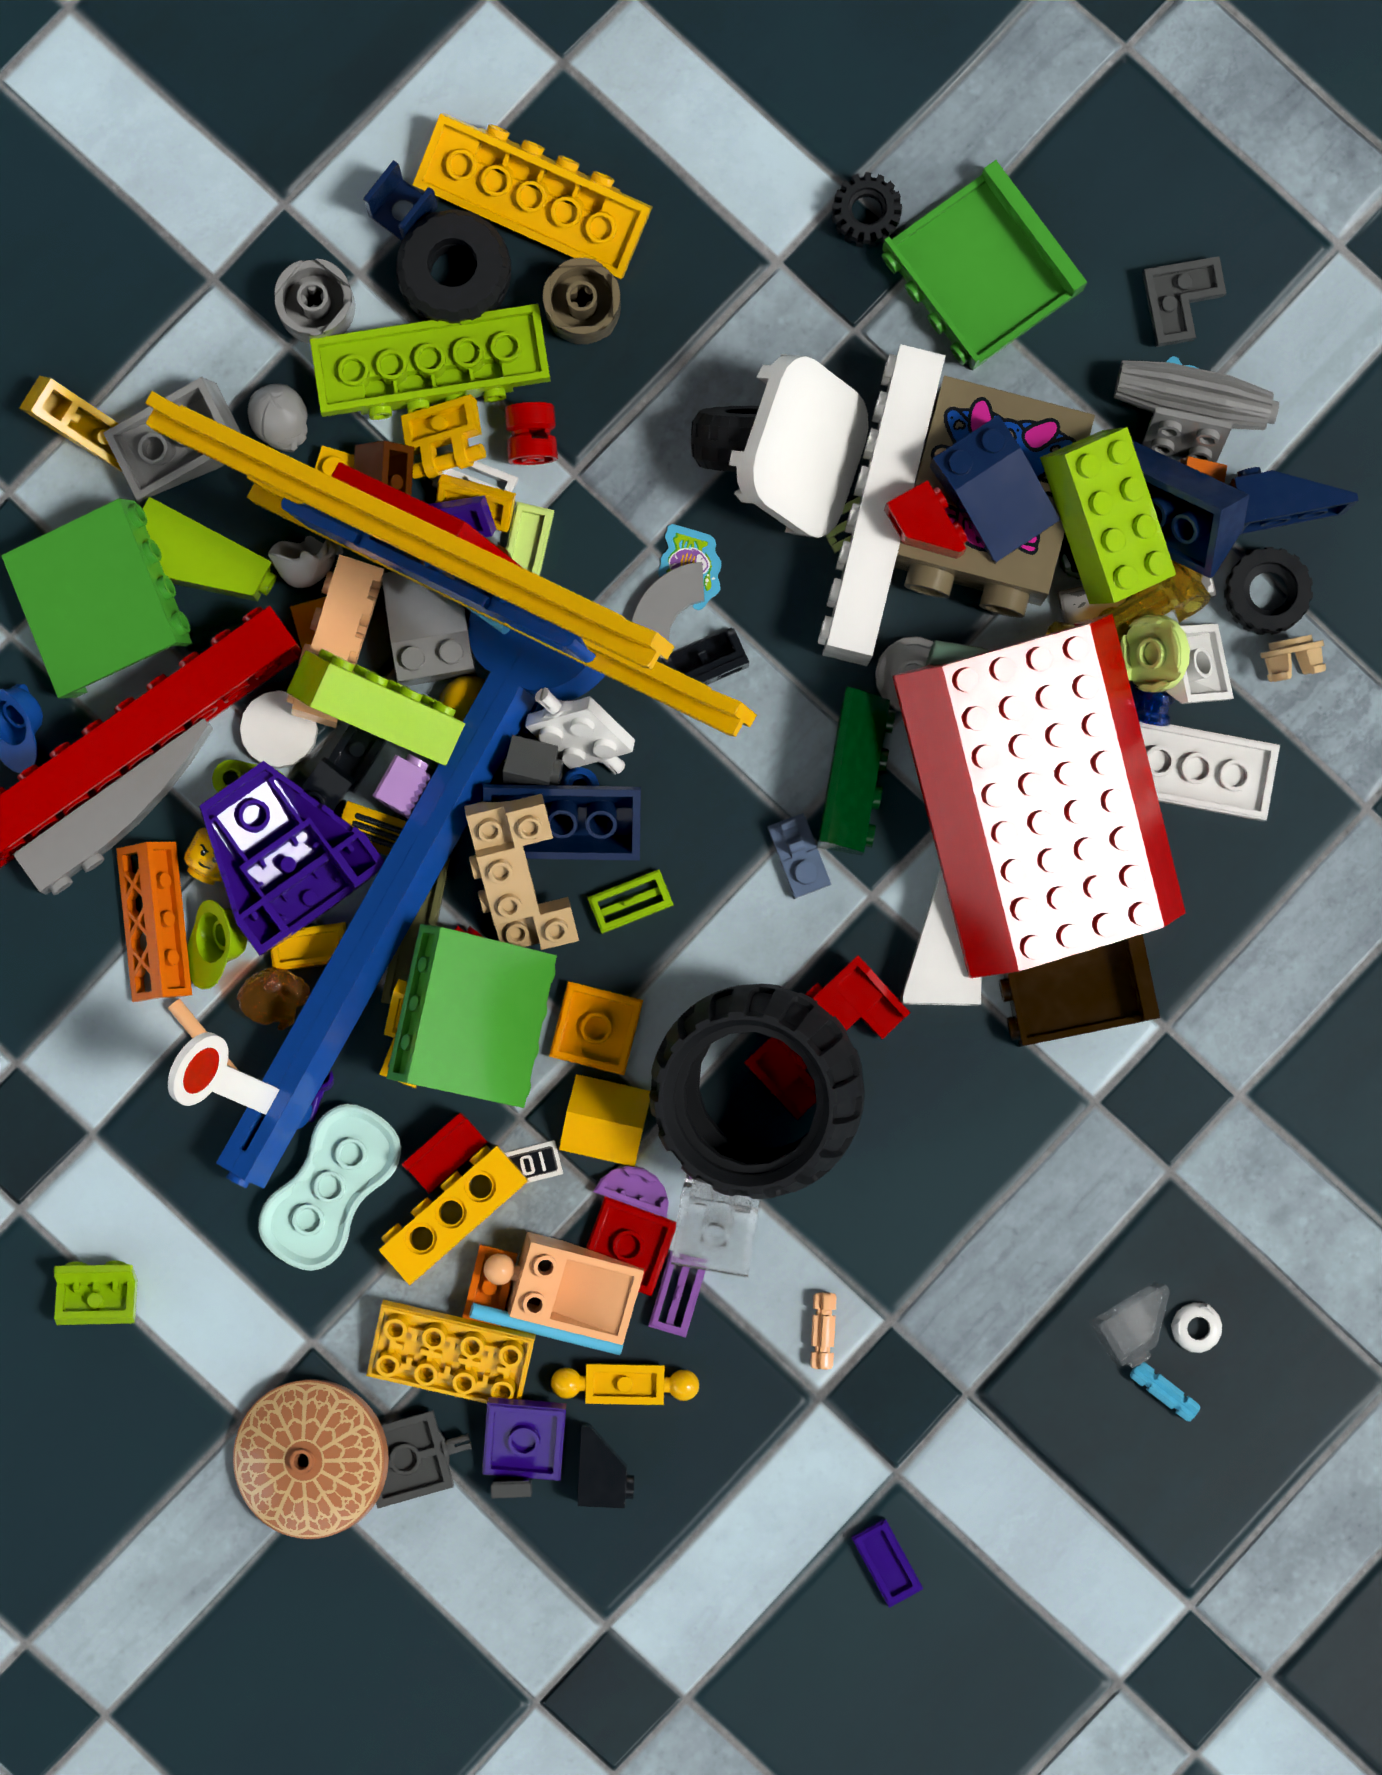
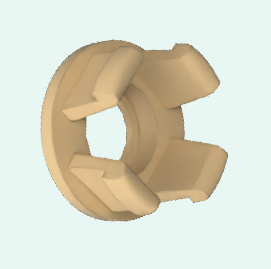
(1307, 653)

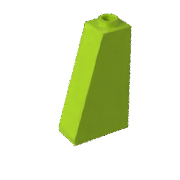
(205, 559)

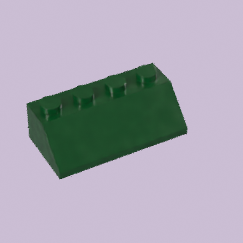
(854, 772)

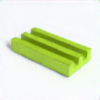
(601, 913)

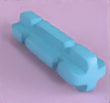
(1165, 1391)

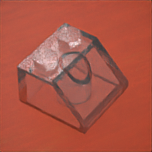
(714, 1229)
(1133, 1325)

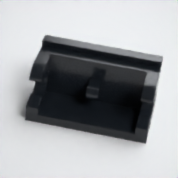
(711, 658)

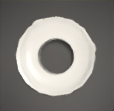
(1185, 1315)

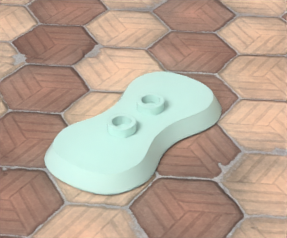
(345, 1162)

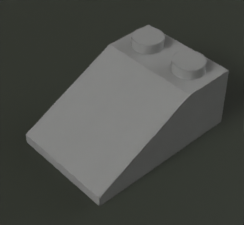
(160, 463)
(426, 633)

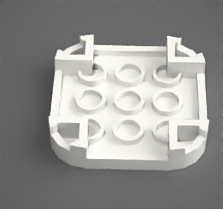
(802, 446)

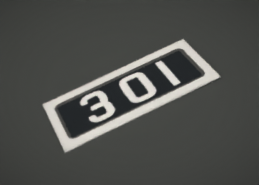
(537, 1161)

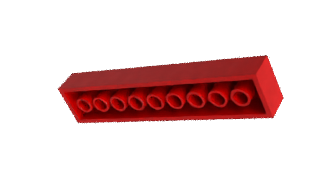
(142, 726)

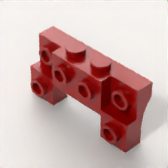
(848, 996)

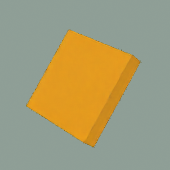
(596, 1028)

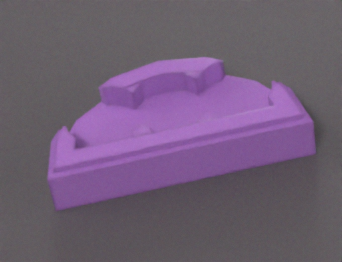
(636, 1188)

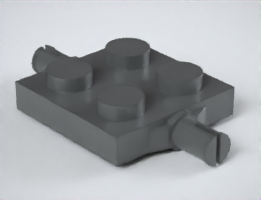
(418, 1458)

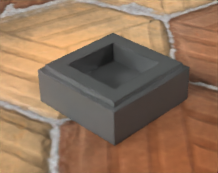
(511, 1488)

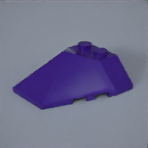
(282, 855)

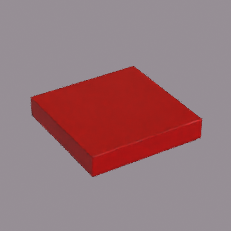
(633, 1238)

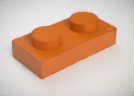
(483, 1291)

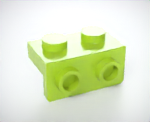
(95, 1293)

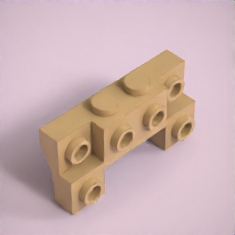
(500, 860)

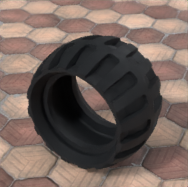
(697, 1139)

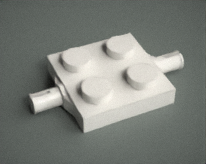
(580, 731)

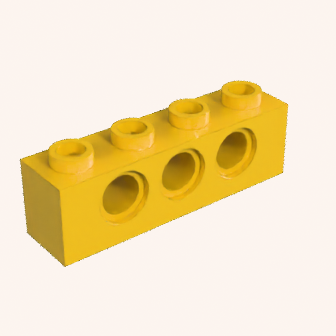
(414, 1262)

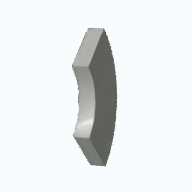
(670, 597)

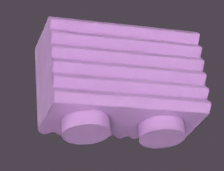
(403, 784)

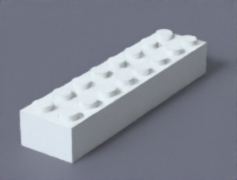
(892, 470)

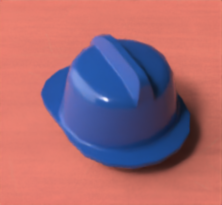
(19, 722)

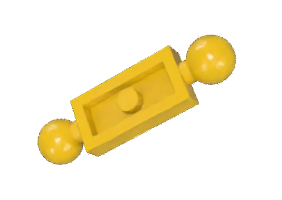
(625, 1384)

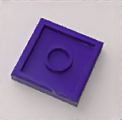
(524, 1438)

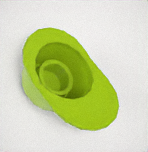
(213, 944)

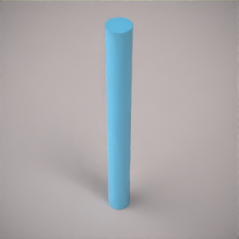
(502, 1318)

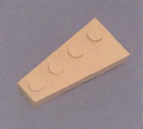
(342, 621)

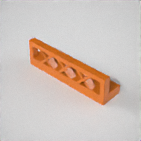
(159, 920)

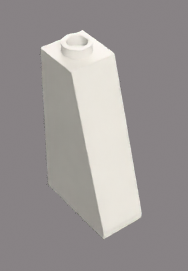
(938, 964)

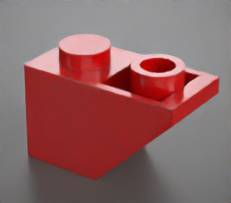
(923, 522)

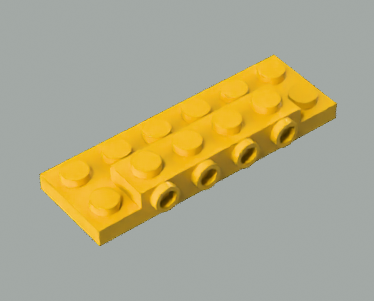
(532, 192)

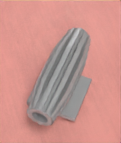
(1192, 406)

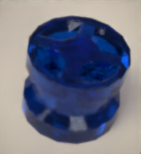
(1154, 707)

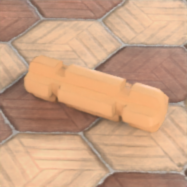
(823, 1330)

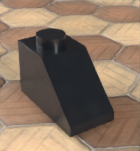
(602, 1473)

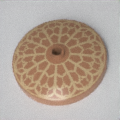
(343, 1452)

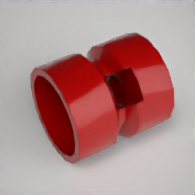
(526, 421)

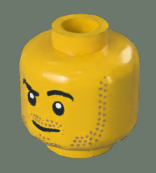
(201, 859)

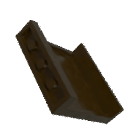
(1081, 993)

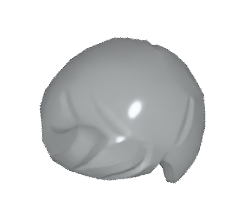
(278, 417)
(304, 562)

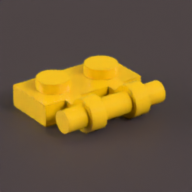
(440, 426)

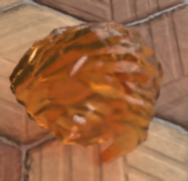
(273, 996)

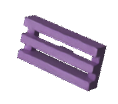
(668, 1326)

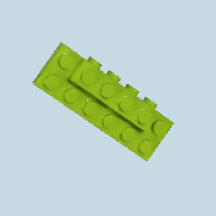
(429, 363)

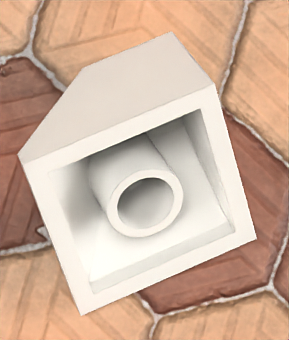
(1207, 669)

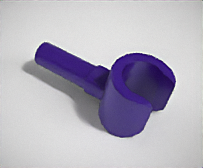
(315, 1104)

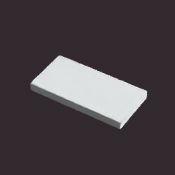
(1211, 770)

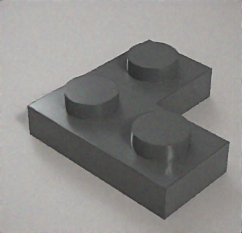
(1173, 289)

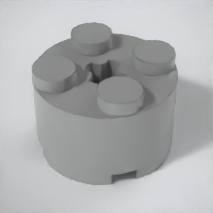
(314, 280)

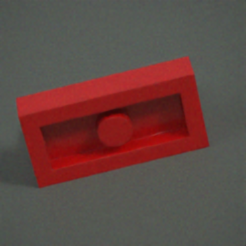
(445, 1152)

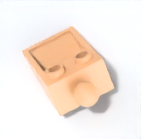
(578, 1292)

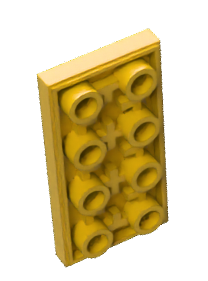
(449, 1353)

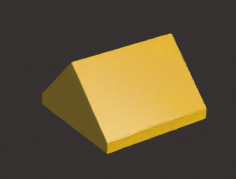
(605, 1120)

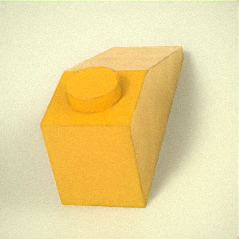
(70, 417)

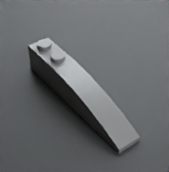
(109, 816)

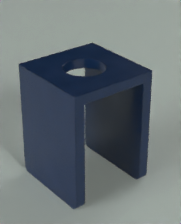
(391, 189)

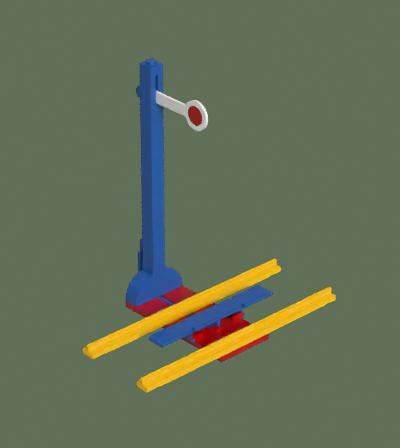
(552, 643)

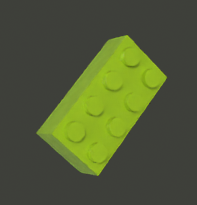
(1108, 516)
(376, 705)

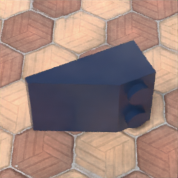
(995, 489)
(1287, 499)

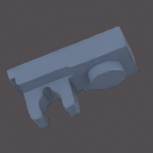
(799, 855)

